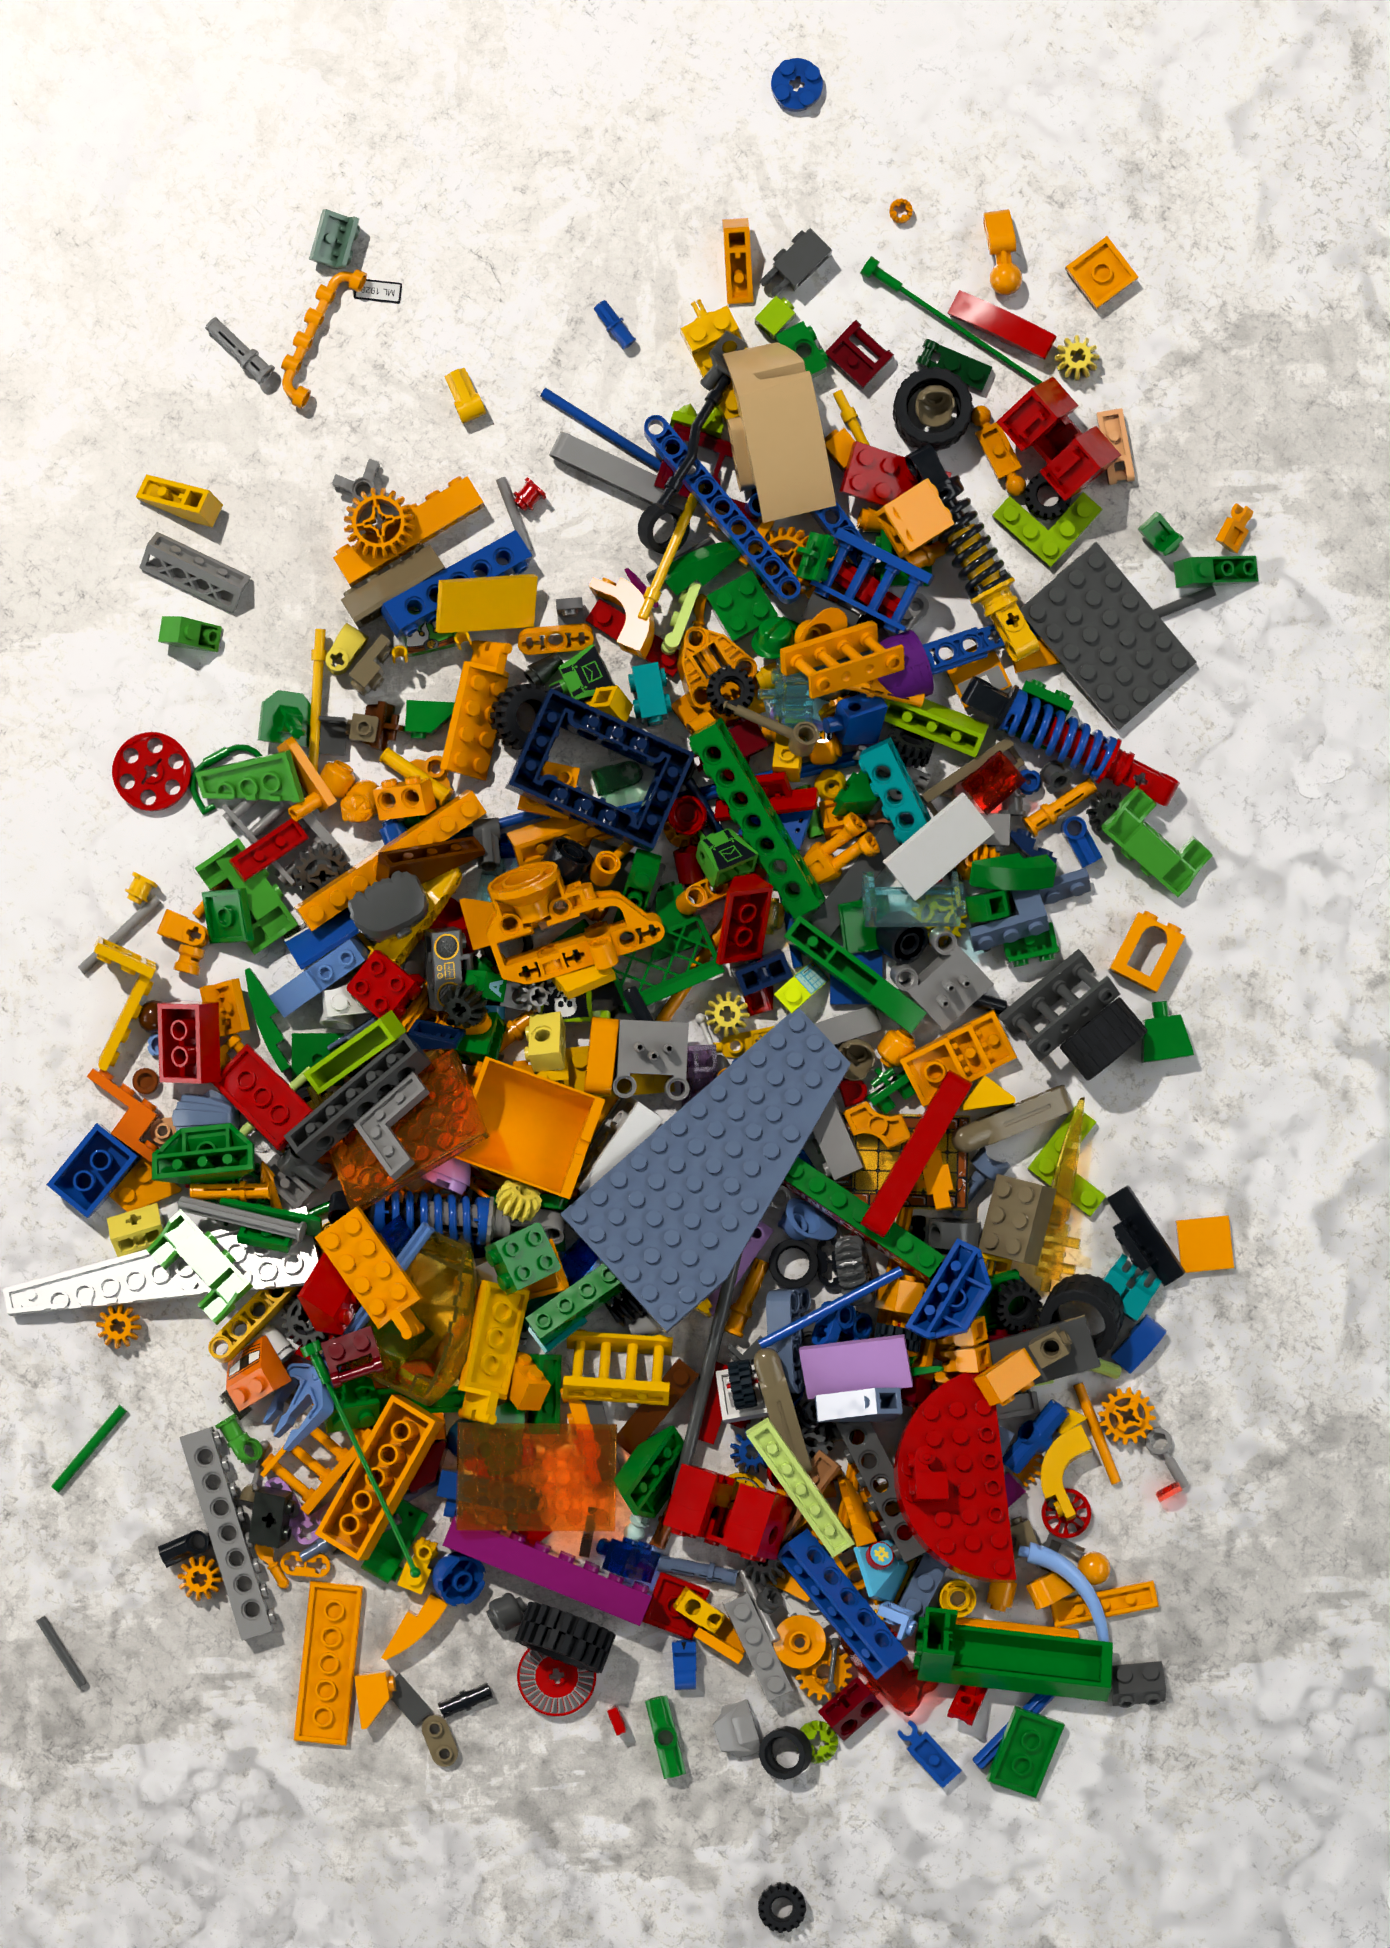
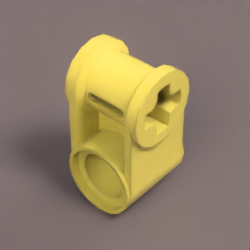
(347, 645)

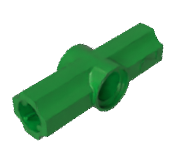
(670, 1753)

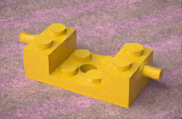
(702, 336)

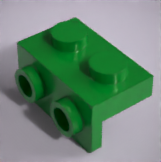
(1031, 947)

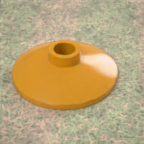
(807, 1629)

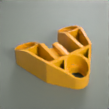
(689, 671)

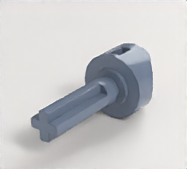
(985, 1169)

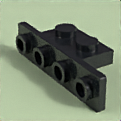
(1143, 1238)

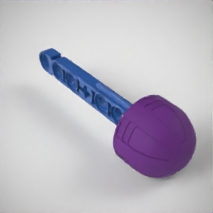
(920, 664)

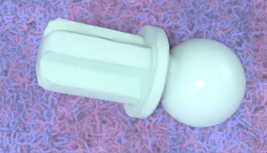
(636, 1529)

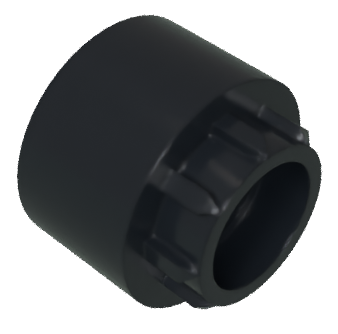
(570, 857)
(902, 943)

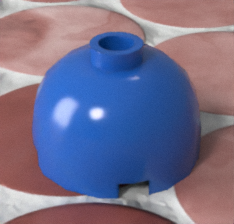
(458, 1578)

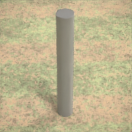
(513, 511)
(764, 1617)

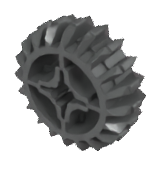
(853, 1266)

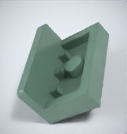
(334, 239)

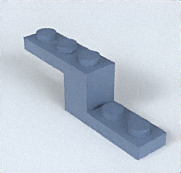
(1030, 911)

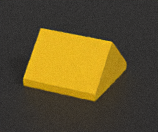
(986, 1095)

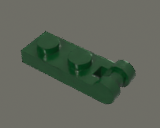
(970, 370)

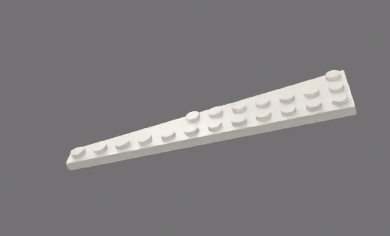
(142, 1279)

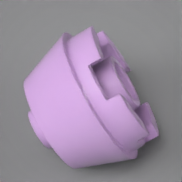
(451, 1175)

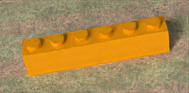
(431, 518)

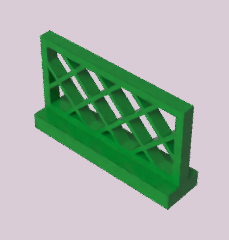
(680, 981)

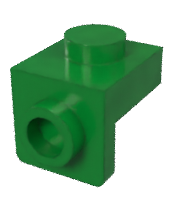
(1160, 534)

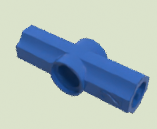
(1035, 1436)

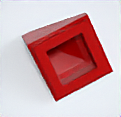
(760, 1001)

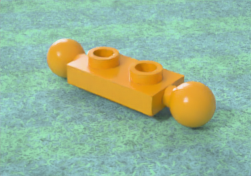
(998, 451)

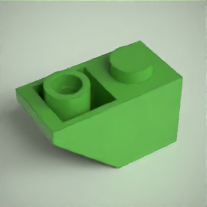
(189, 633)

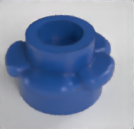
(1035, 782)

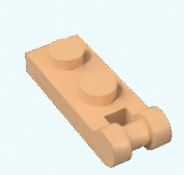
(1113, 426)

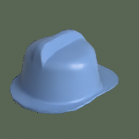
(805, 1221)

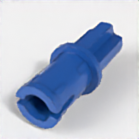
(614, 324)

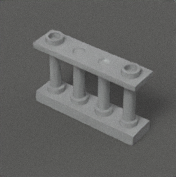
(306, 823)

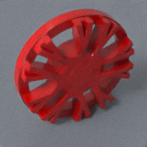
(1065, 1534)

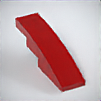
(1002, 324)

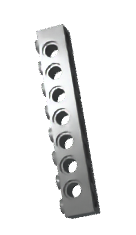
(248, 1625)

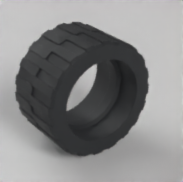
(924, 378)
(1103, 1039)
(1097, 1294)

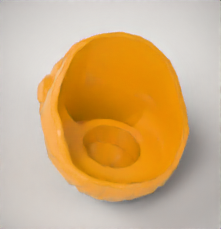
(359, 802)

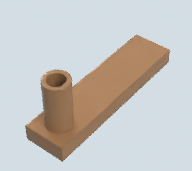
(823, 1472)

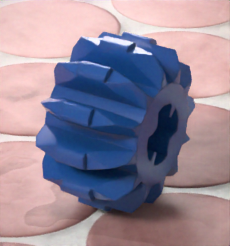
(742, 1454)

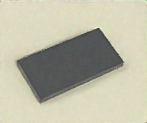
(1081, 1356)

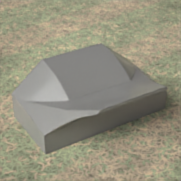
(292, 1189)
(737, 1730)

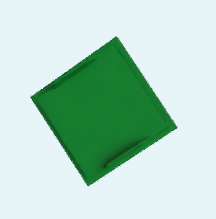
(855, 935)

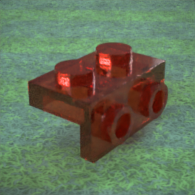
(993, 782)

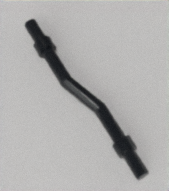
(675, 483)

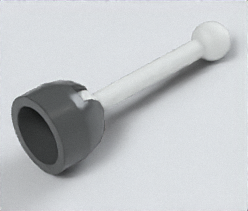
(722, 1062)

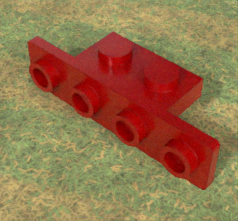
(779, 794)

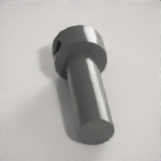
(945, 1231)

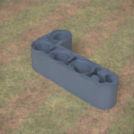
(783, 1308)

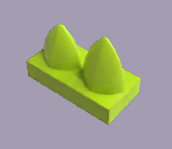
(687, 414)

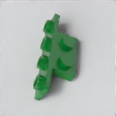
(269, 1240)

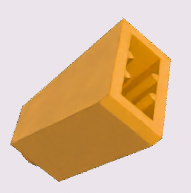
(476, 917)

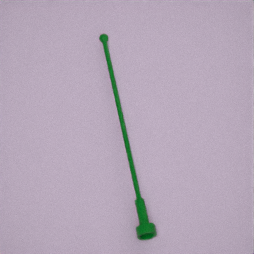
(871, 269)
(312, 1350)

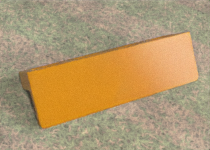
(533, 840)

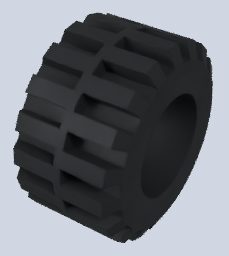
(506, 710)

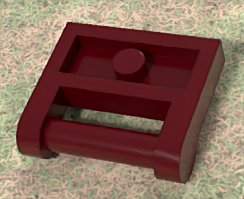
(853, 360)
(350, 1349)

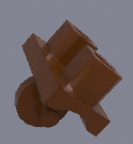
(387, 724)

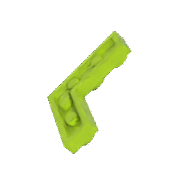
(1045, 543)
(1085, 1195)

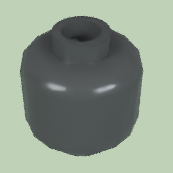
(506, 1612)

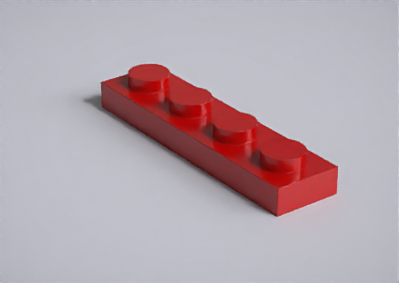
(611, 623)

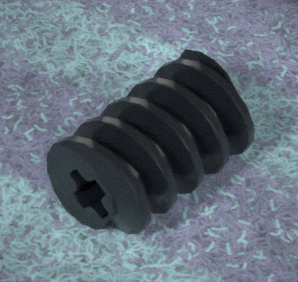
(624, 1308)

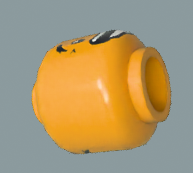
(826, 749)

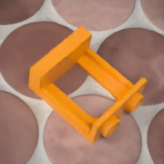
(1139, 925)

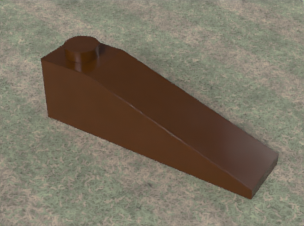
(429, 859)
(649, 1416)

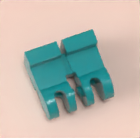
(1134, 1298)

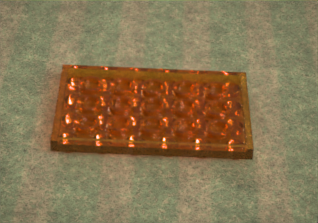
(430, 1132)
(536, 1477)

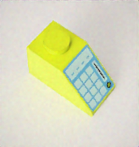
(801, 987)

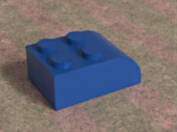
(93, 1170)

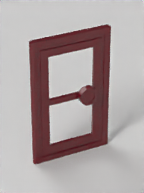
(711, 443)

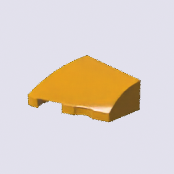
(857, 1514)

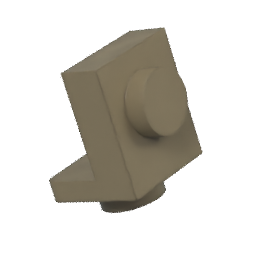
(362, 728)

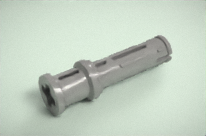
(250, 360)

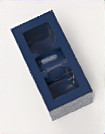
(761, 972)

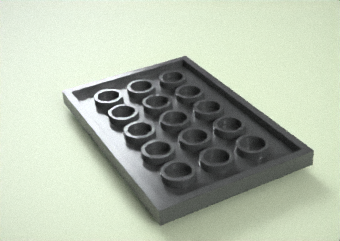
(1106, 636)

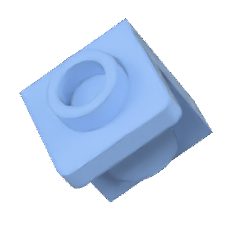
(895, 1615)

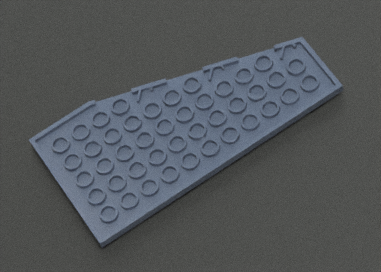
(701, 1183)

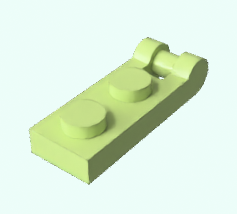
(680, 619)

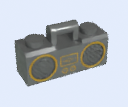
(443, 962)

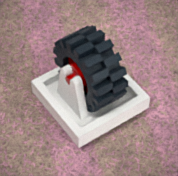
(740, 1392)

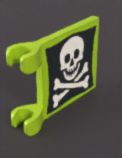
(573, 1010)

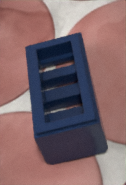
(435, 1035)

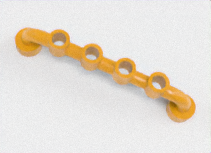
(304, 340)

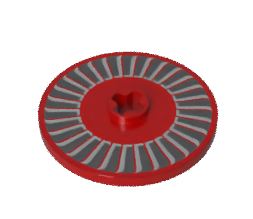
(544, 1694)

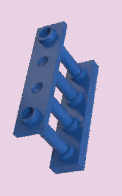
(870, 555)

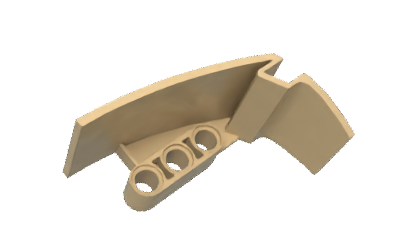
(778, 432)

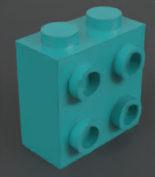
(651, 701)

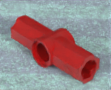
(867, 589)

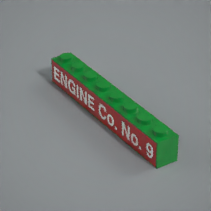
(849, 1212)

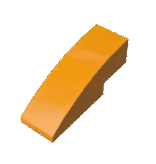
(415, 1625)

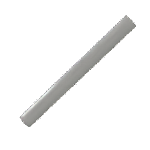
(123, 931)

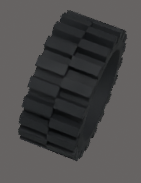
(565, 1637)

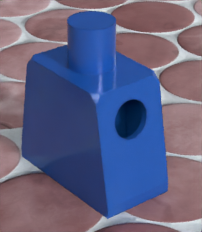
(857, 720)

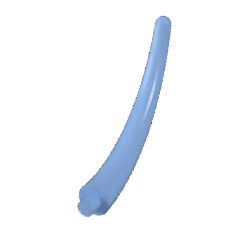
(1057, 1563)

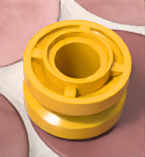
(957, 1585)

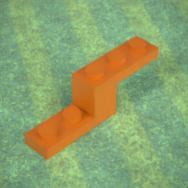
(137, 1118)

